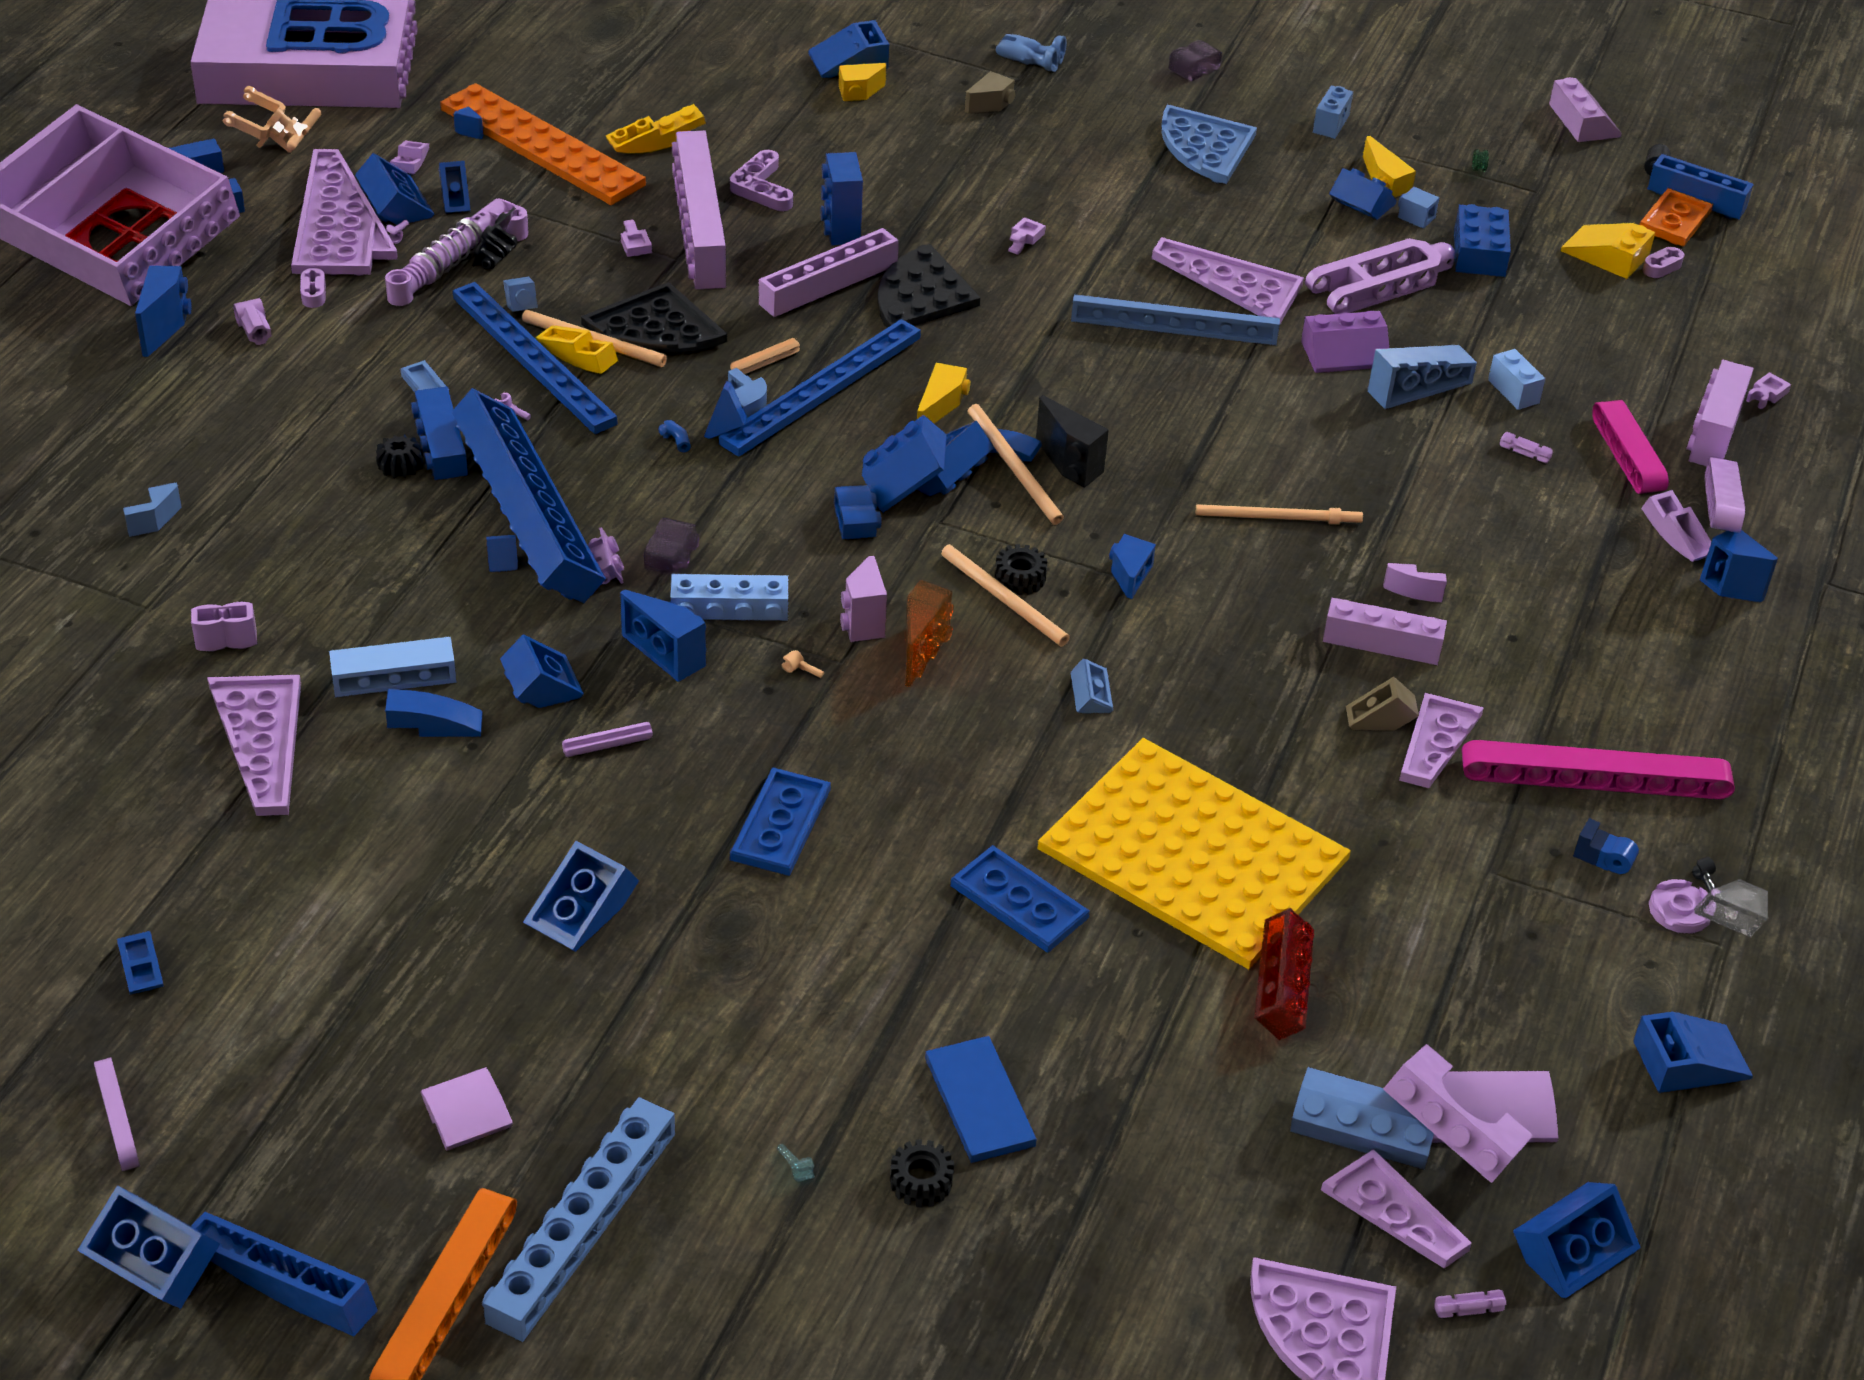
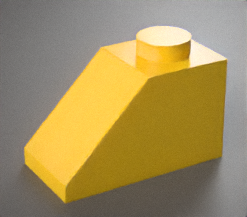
(861, 80)

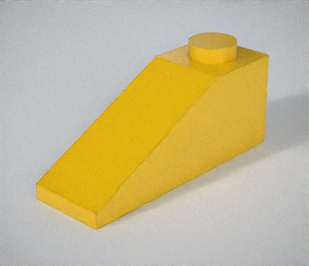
(1388, 167)
(943, 391)

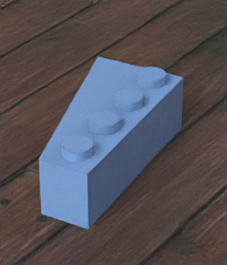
(1418, 372)

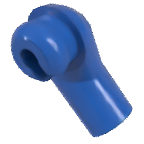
(680, 434)

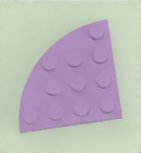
(1323, 1321)

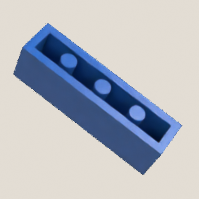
(1725, 192)
(440, 434)

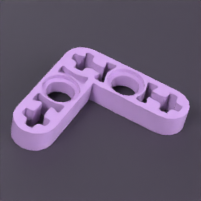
(747, 183)

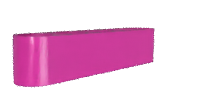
(1630, 446)

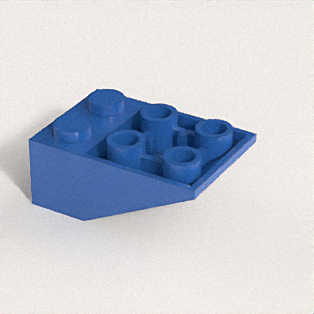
(851, 46)
(1688, 1052)

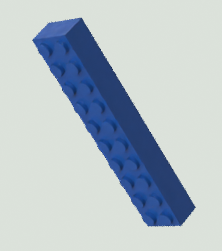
(528, 497)

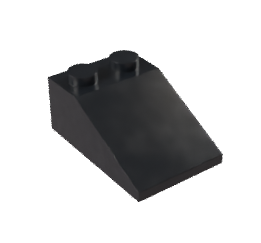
(1071, 442)

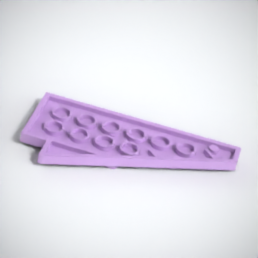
(337, 222)

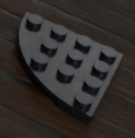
(923, 289)
(657, 321)

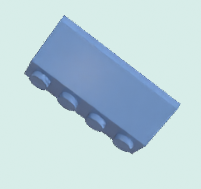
(1359, 1118)

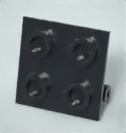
(495, 242)

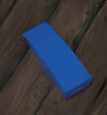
(432, 714)

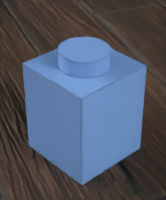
(1418, 207)
(520, 294)

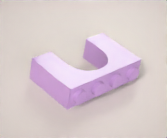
(1481, 1144)

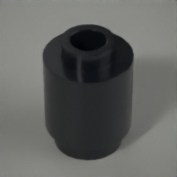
(1653, 154)

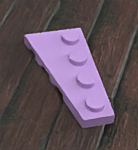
(1436, 737)

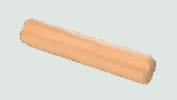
(767, 356)

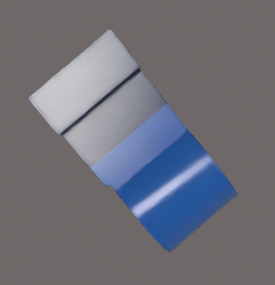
(1605, 849)

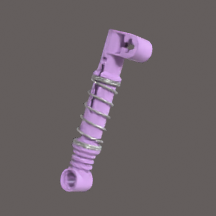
(426, 266)

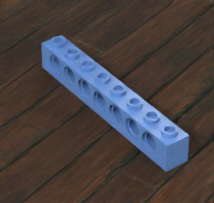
(596, 1195)

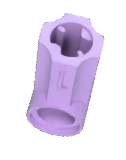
(252, 317)

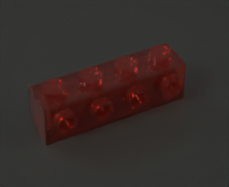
(1284, 974)

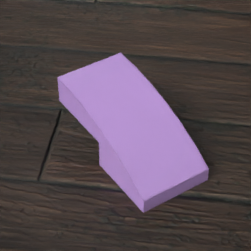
(410, 156)
(1418, 585)

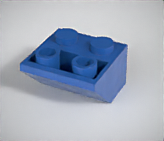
(1362, 194)
(1738, 567)

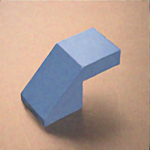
(154, 515)

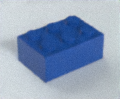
(842, 197)
(1482, 240)
(148, 1247)

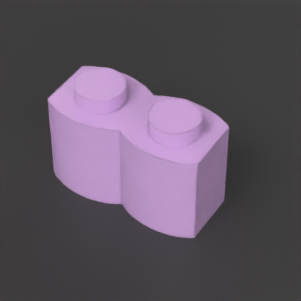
(224, 626)

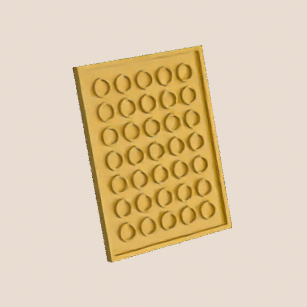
(1193, 850)

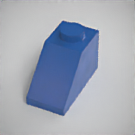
(454, 186)
(1131, 563)

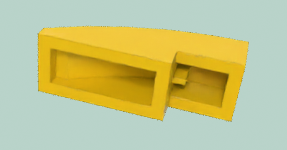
(578, 348)

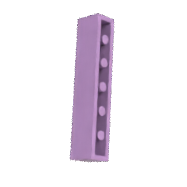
(827, 272)

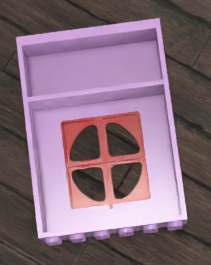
(93, 167)

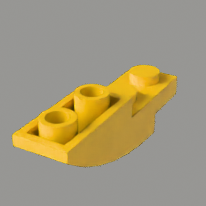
(652, 136)

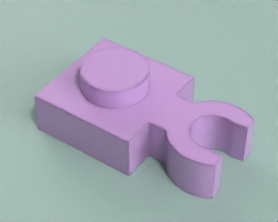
(1768, 389)

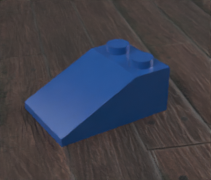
(161, 306)
(664, 633)
(581, 897)

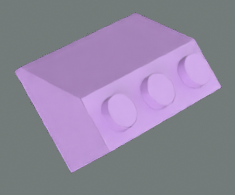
(1581, 111)

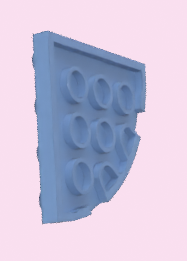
(1206, 142)

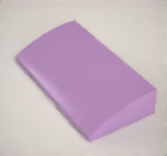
(1521, 1094)

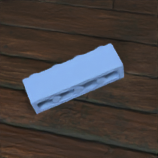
(392, 666)

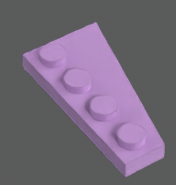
(1391, 1203)

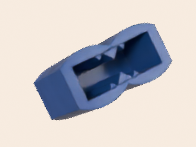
(856, 511)

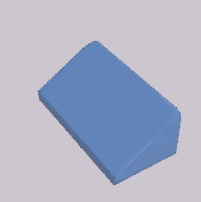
(1091, 688)

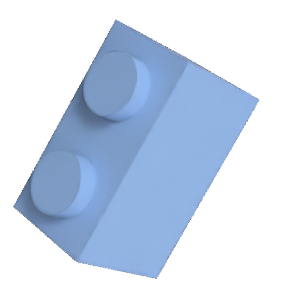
(1516, 379)

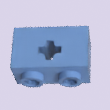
(1333, 111)

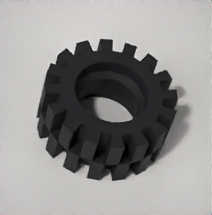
(1021, 558)
(921, 1157)

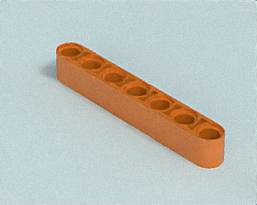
(446, 1288)

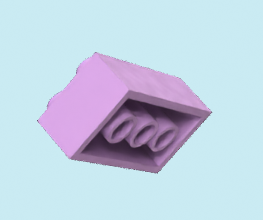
(1719, 412)

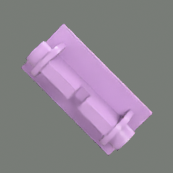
(604, 552)

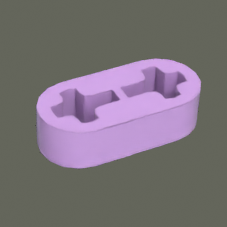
(1663, 262)
(317, 288)

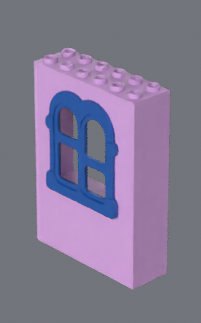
(246, 46)

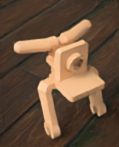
(279, 127)

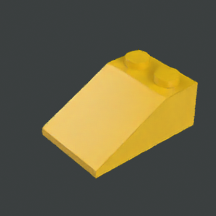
(1612, 246)

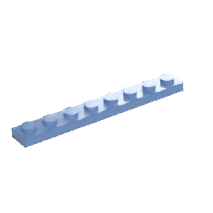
(1175, 319)

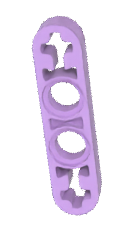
(116, 1114)

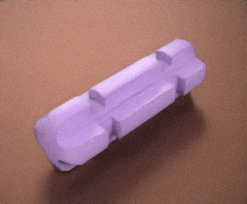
(1526, 447)
(1470, 1303)

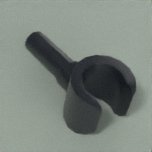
(1703, 870)

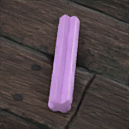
(607, 739)

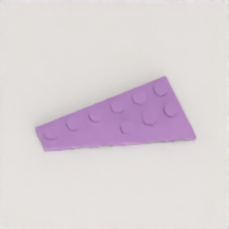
(261, 729)

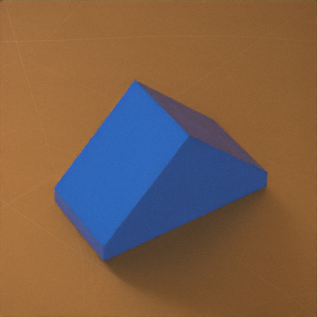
(727, 413)

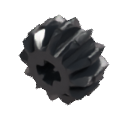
(399, 456)

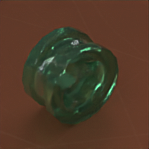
(1480, 160)

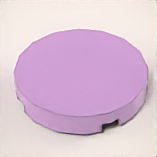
(1674, 905)

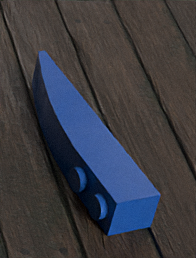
(290, 1276)

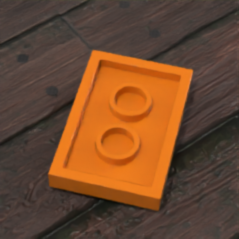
(1676, 216)

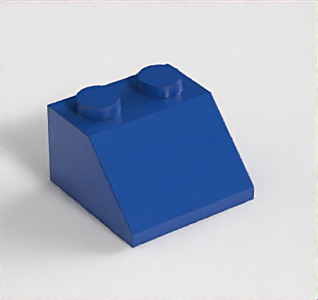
(539, 674)

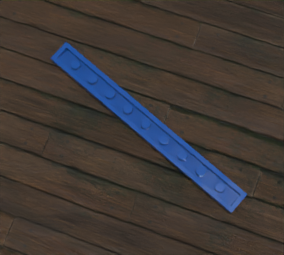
(535, 358)
(819, 387)

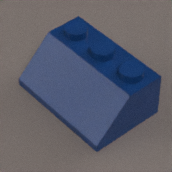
(392, 192)
(963, 450)
(904, 462)
(1578, 1237)

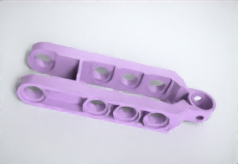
(1361, 285)

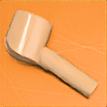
(795, 660)

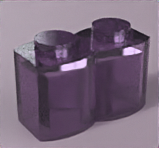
(1195, 60)
(671, 546)

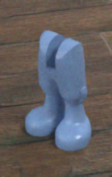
(1032, 52)

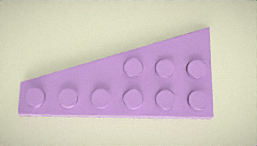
(1249, 285)

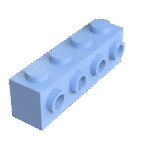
(732, 596)

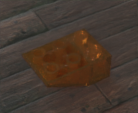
(926, 626)

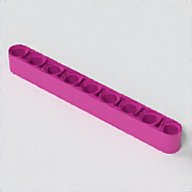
(1597, 769)

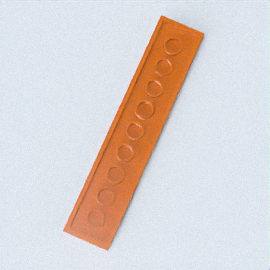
(547, 145)

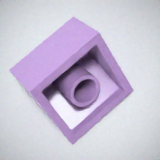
(864, 603)

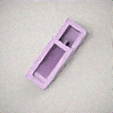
(1677, 525)

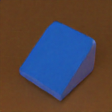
(468, 123)
(502, 553)

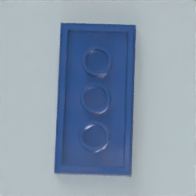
(780, 821)
(1020, 898)
(980, 1099)

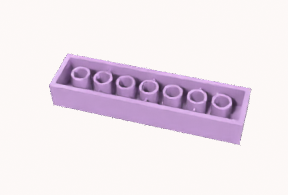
(699, 210)

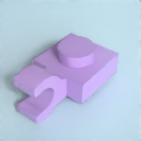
(1025, 232)
(635, 241)

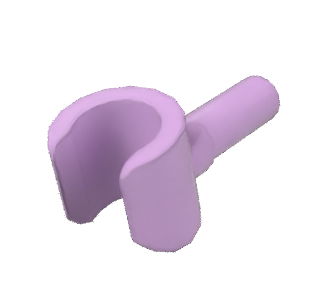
(396, 232)
(506, 400)

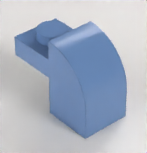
(750, 393)

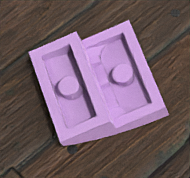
(466, 1108)

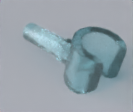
(800, 1168)

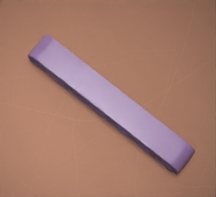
(1724, 495)

